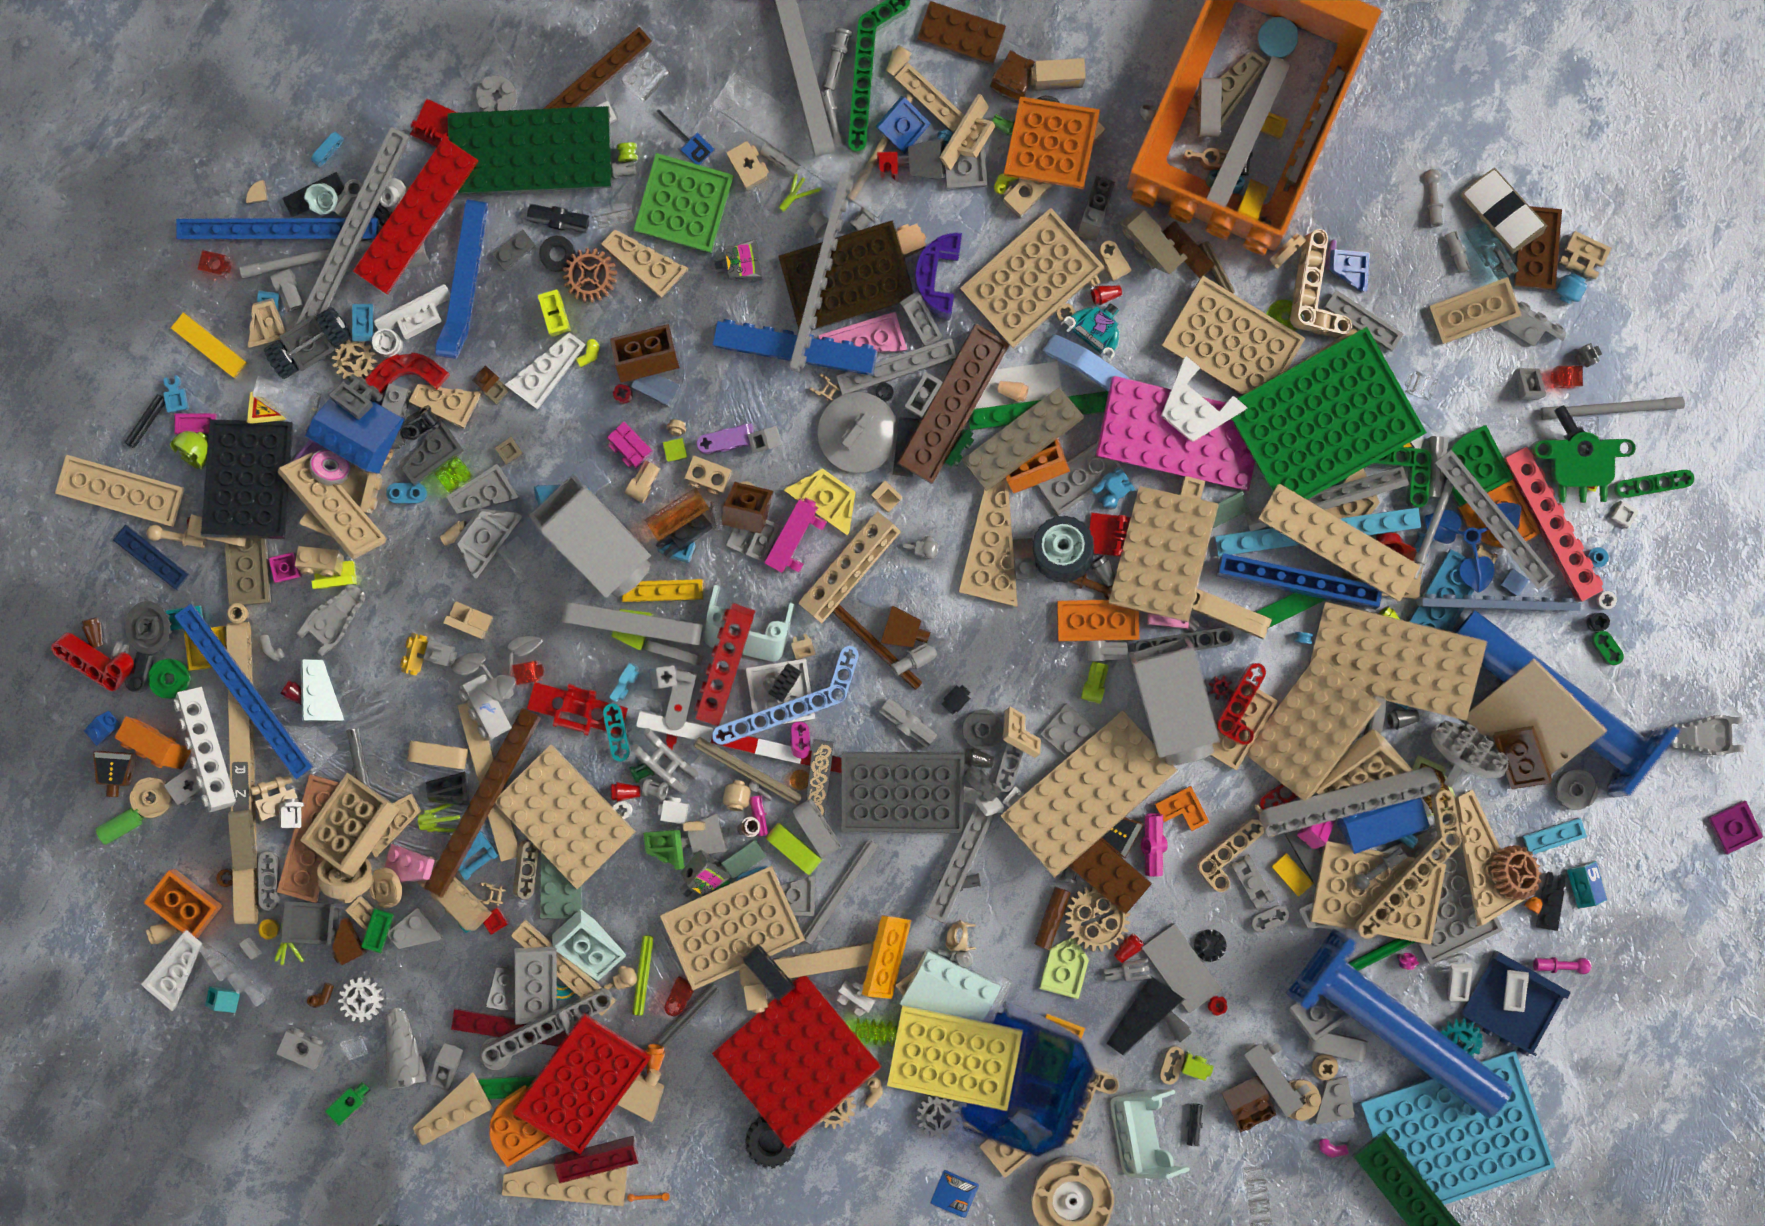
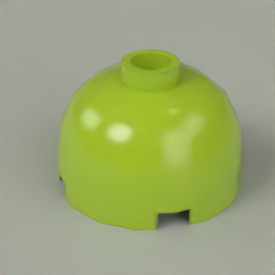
(192, 448)

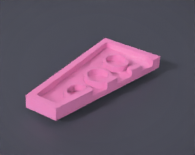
(880, 332)

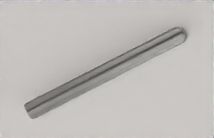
(840, 891)

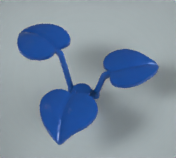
(1478, 571)

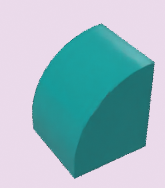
(222, 999)

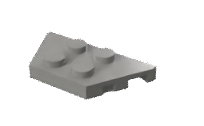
(484, 536)

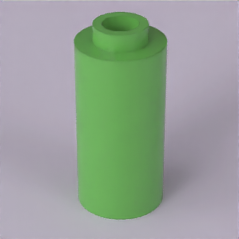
(119, 826)

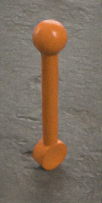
(665, 1196)

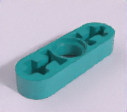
(624, 736)

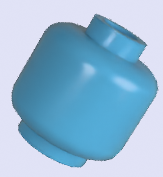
(1572, 288)

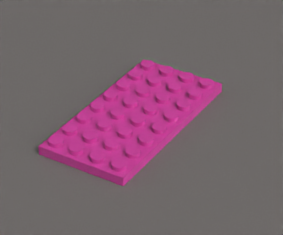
(1141, 437)

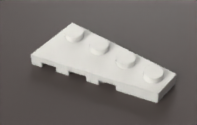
(546, 371)

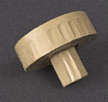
(344, 886)

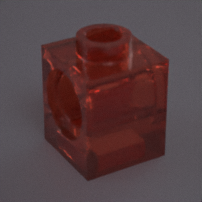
(207, 259)
(1567, 377)
(528, 672)

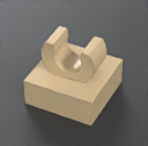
(803, 648)

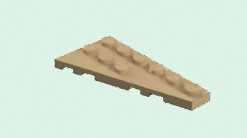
(1479, 848)
(542, 1183)

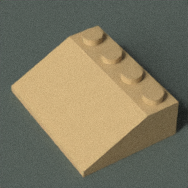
(1364, 762)
(350, 825)

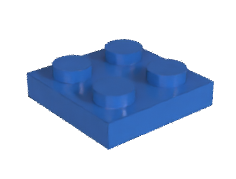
(903, 124)

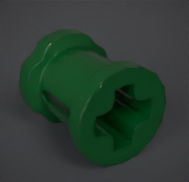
(640, 772)

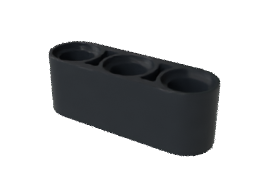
(905, 431)
(768, 972)

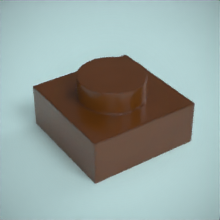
(485, 379)

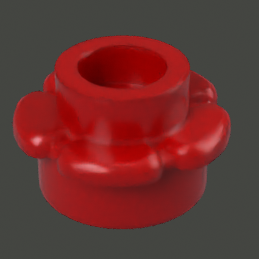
(1217, 1011)

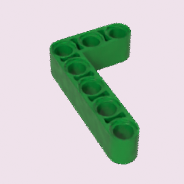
(1414, 468)

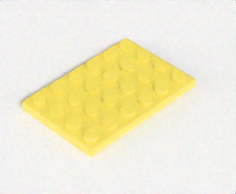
(954, 1057)

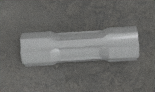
(1437, 449)

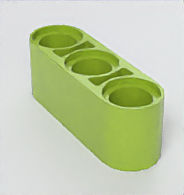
(793, 848)

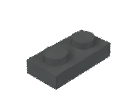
(514, 250)

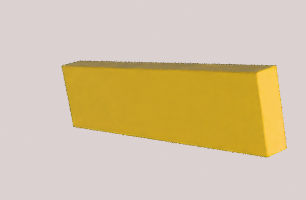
(1253, 199)
(209, 345)
(665, 591)

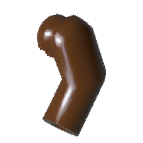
(321, 998)

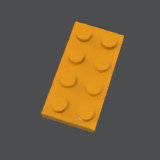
(886, 957)

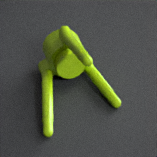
(429, 820)

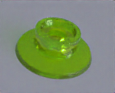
(1279, 307)

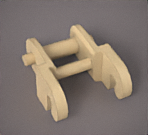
(835, 387)
(500, 890)

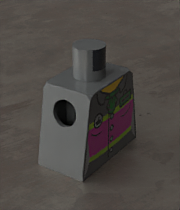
(741, 261)
(703, 874)

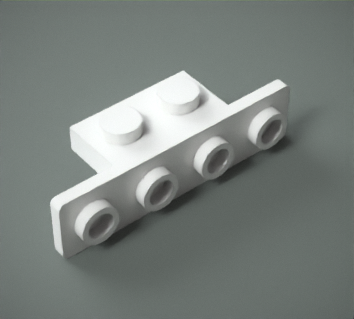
(417, 314)

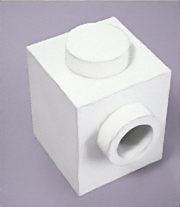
(673, 810)

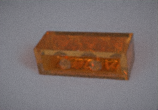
(676, 514)

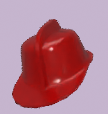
(1396, 543)

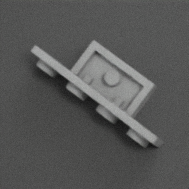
(1532, 325)

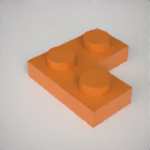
(1184, 803)

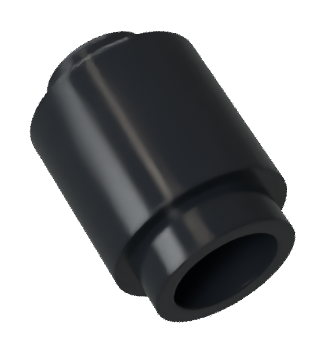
(956, 699)

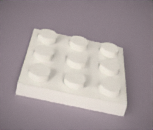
(761, 681)

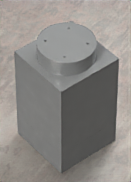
(592, 538)
(1175, 701)

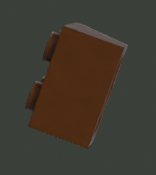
(1249, 1104)

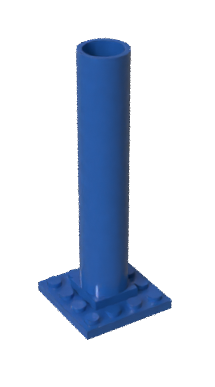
(1619, 745)
(1397, 1025)

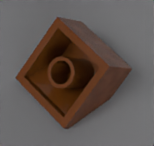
(747, 507)

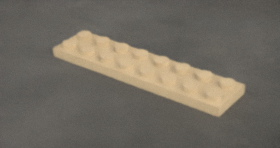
(1339, 542)

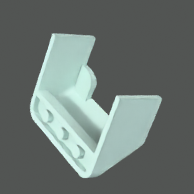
(761, 646)
(1138, 1135)

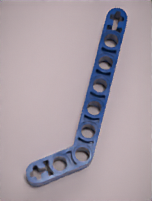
(464, 280)

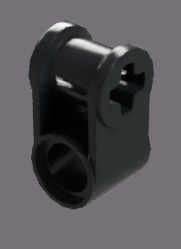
(423, 422)

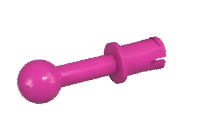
(1582, 965)

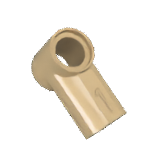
(641, 485)

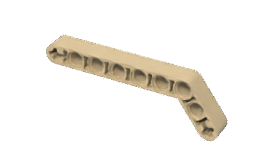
(1411, 871)

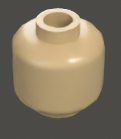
(736, 796)

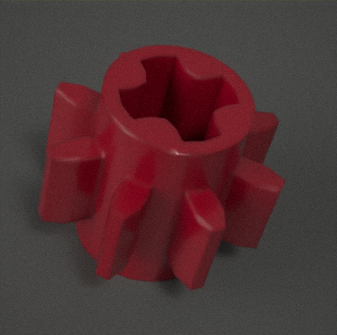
(1225, 684)

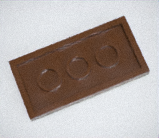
(961, 33)
(1539, 258)
(1111, 875)

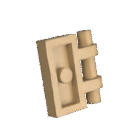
(1587, 249)
(269, 806)

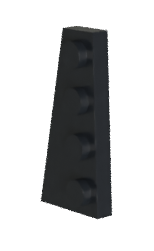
(1147, 1010)

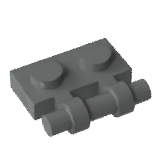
(351, 400)

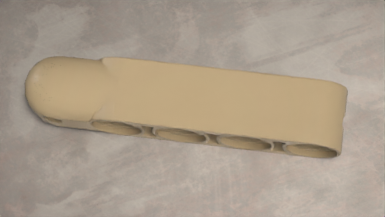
(1231, 614)

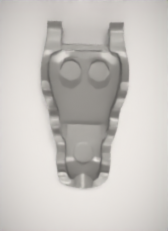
(331, 620)
(1708, 735)

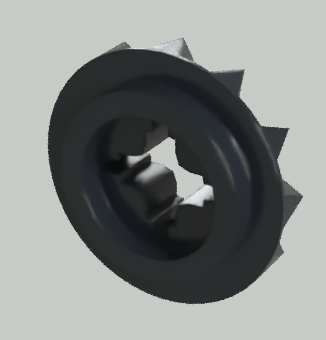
(1201, 942)

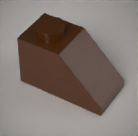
(347, 943)

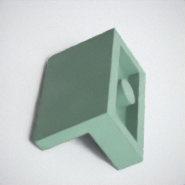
(1230, 509)
(744, 859)

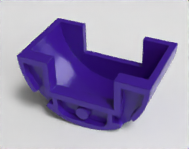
(946, 248)

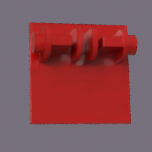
(431, 123)
(1109, 533)

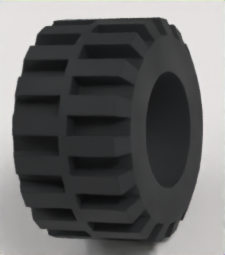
(759, 1154)

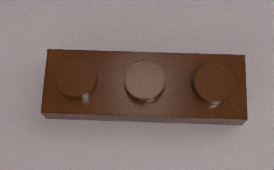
(1196, 258)

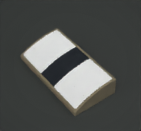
(1504, 210)

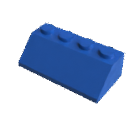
(1383, 824)

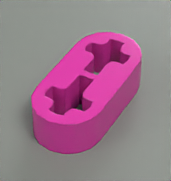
(804, 740)

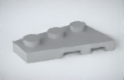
(801, 896)

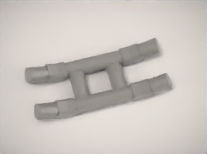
(675, 762)

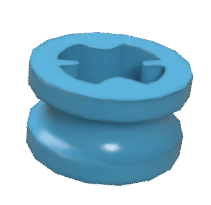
(1303, 637)

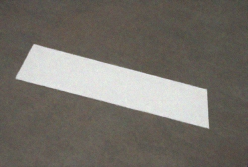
(1040, 378)

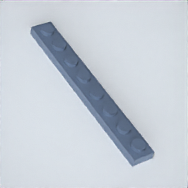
(1507, 602)

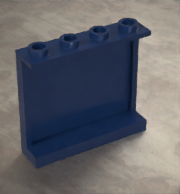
(1514, 1027)

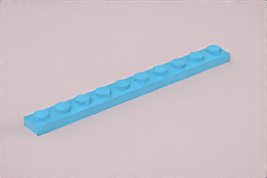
(1271, 539)

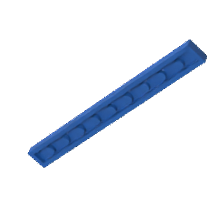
(267, 228)
(244, 691)

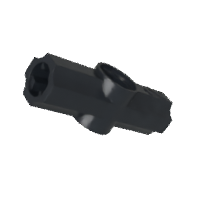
(558, 218)

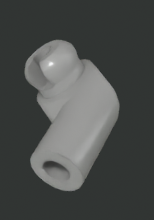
(268, 650)

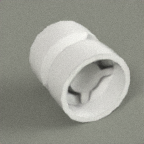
(387, 342)

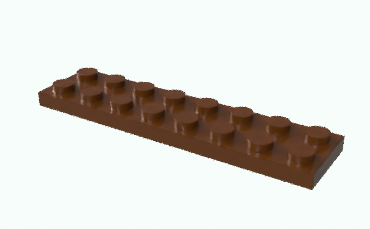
(953, 403)

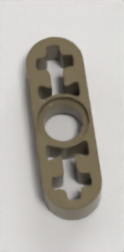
(520, 862)

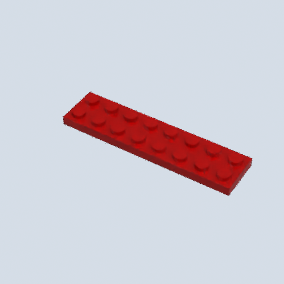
(415, 216)

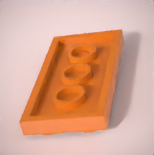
(1096, 621)

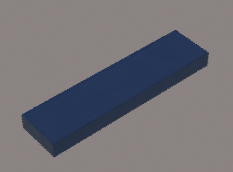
(151, 557)

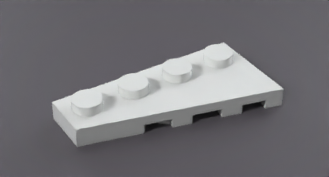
(171, 973)

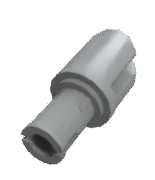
(915, 658)
(1124, 971)

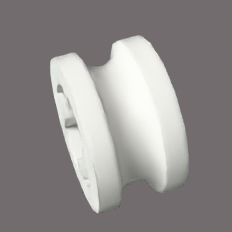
(1600, 597)

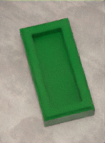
(377, 930)

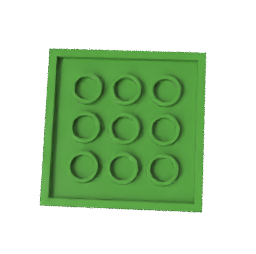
(683, 203)

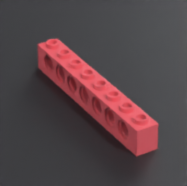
(1551, 536)

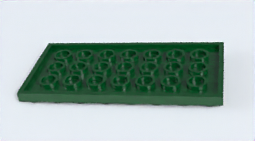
(535, 149)

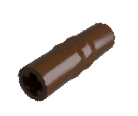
(1052, 918)

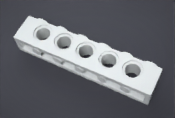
(195, 699)

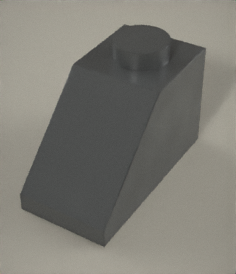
(1024, 559)

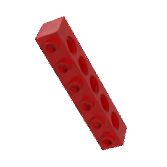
(713, 712)

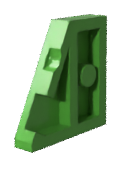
(665, 846)

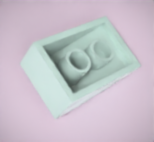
(587, 945)

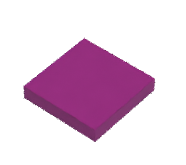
(1735, 827)

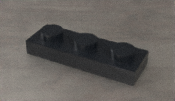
(297, 204)

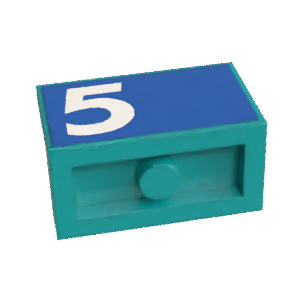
(1587, 885)

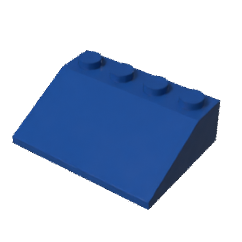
(358, 441)

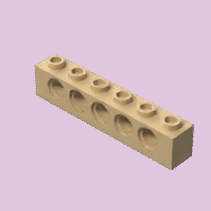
(1020, 205)
(859, 564)

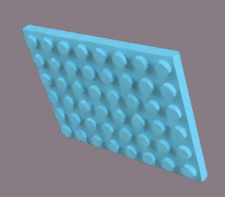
(1455, 1144)

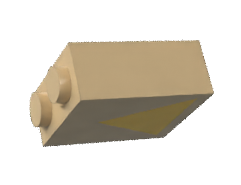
(1058, 74)

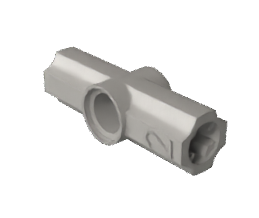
(908, 723)

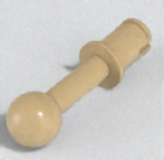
(156, 533)

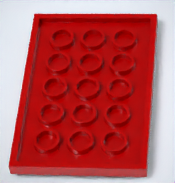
(581, 1083)

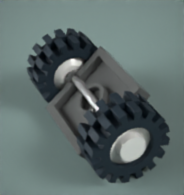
(307, 343)

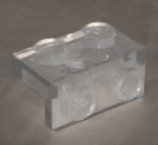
(645, 77)

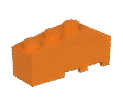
(1040, 468)
(152, 744)

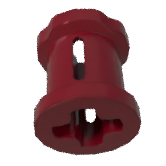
(616, 392)

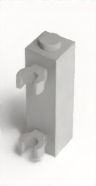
(1273, 1078)

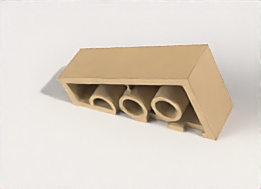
(461, 904)

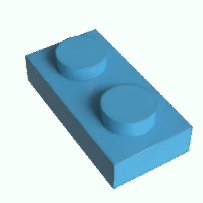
(362, 322)

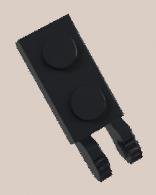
(685, 535)
(1552, 903)

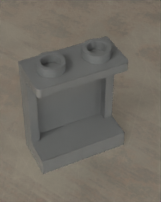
(308, 923)

